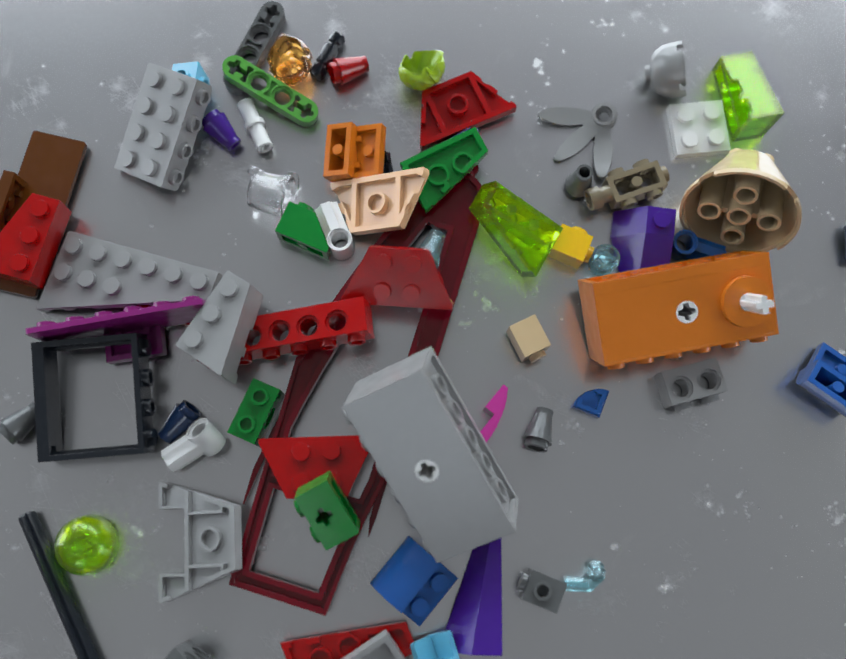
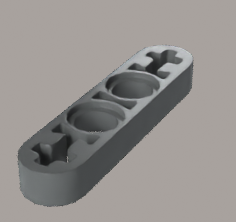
(259, 49)

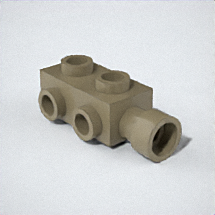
(629, 183)

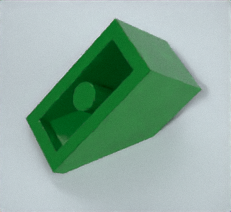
(302, 229)

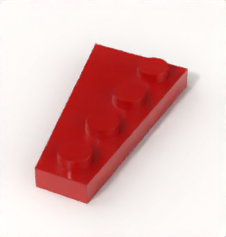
(342, 643)

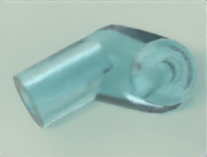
(589, 581)

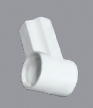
(335, 229)
(200, 440)

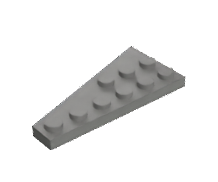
(116, 276)

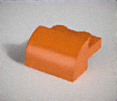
(354, 151)

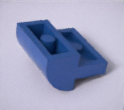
(826, 377)
(413, 581)

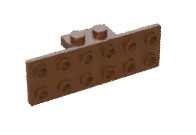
(46, 170)

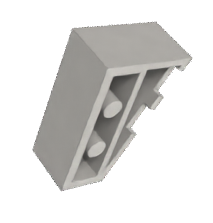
(222, 326)

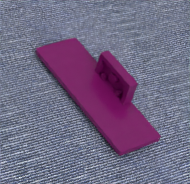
(132, 320)

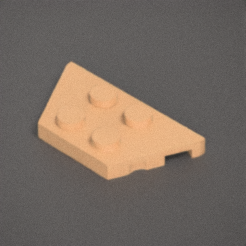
(380, 200)

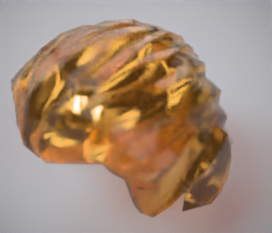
(289, 60)

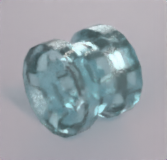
(606, 254)

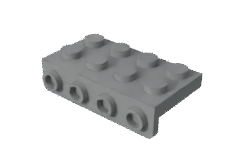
(163, 127)

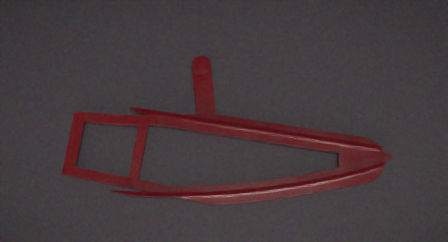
(449, 216)

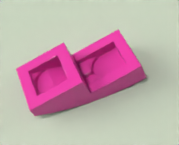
(495, 410)

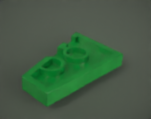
(447, 165)

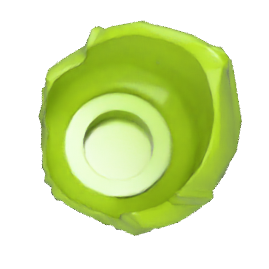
(422, 69)

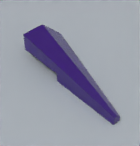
(478, 605)

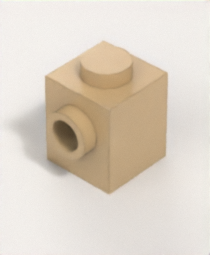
(528, 339)

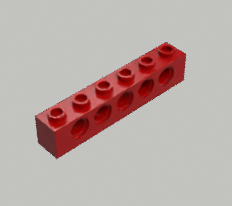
(298, 322)

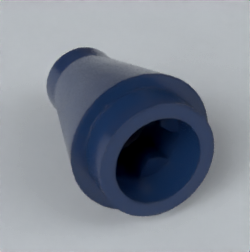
(179, 421)

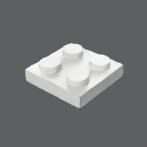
(698, 129)

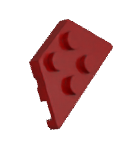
(459, 105)
(399, 279)
(306, 458)

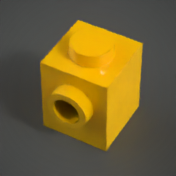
(572, 246)

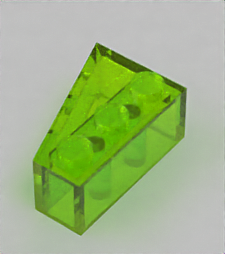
(515, 227)

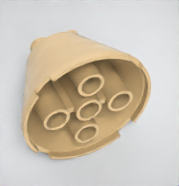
(742, 204)

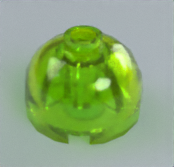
(86, 545)

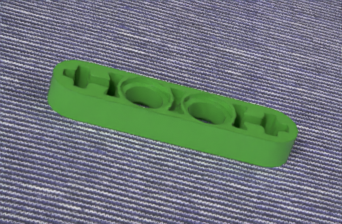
(272, 88)

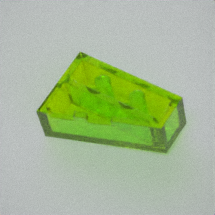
(746, 96)

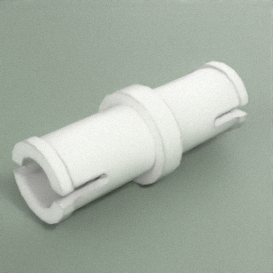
(254, 125)

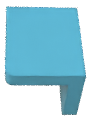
(435, 646)

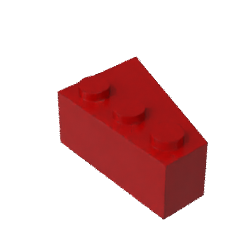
(32, 240)

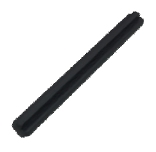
(57, 586)

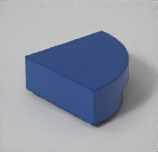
(591, 402)

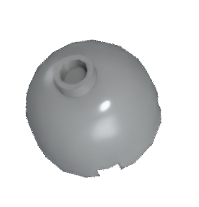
(667, 70)

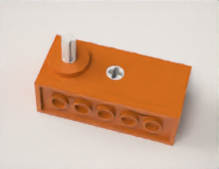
(678, 308)

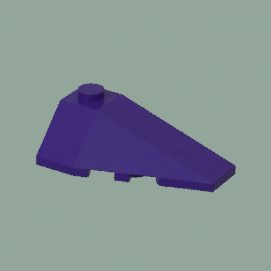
(643, 236)

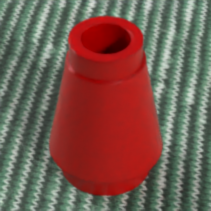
(346, 69)

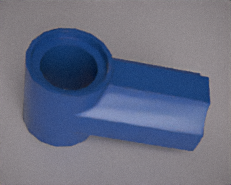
(694, 247)

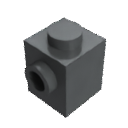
(541, 590)

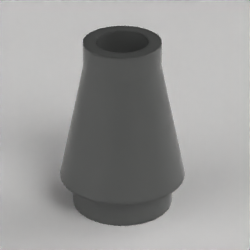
(579, 180)
(18, 424)
(539, 433)

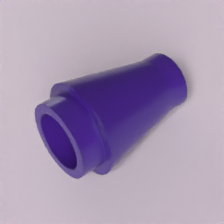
(219, 127)

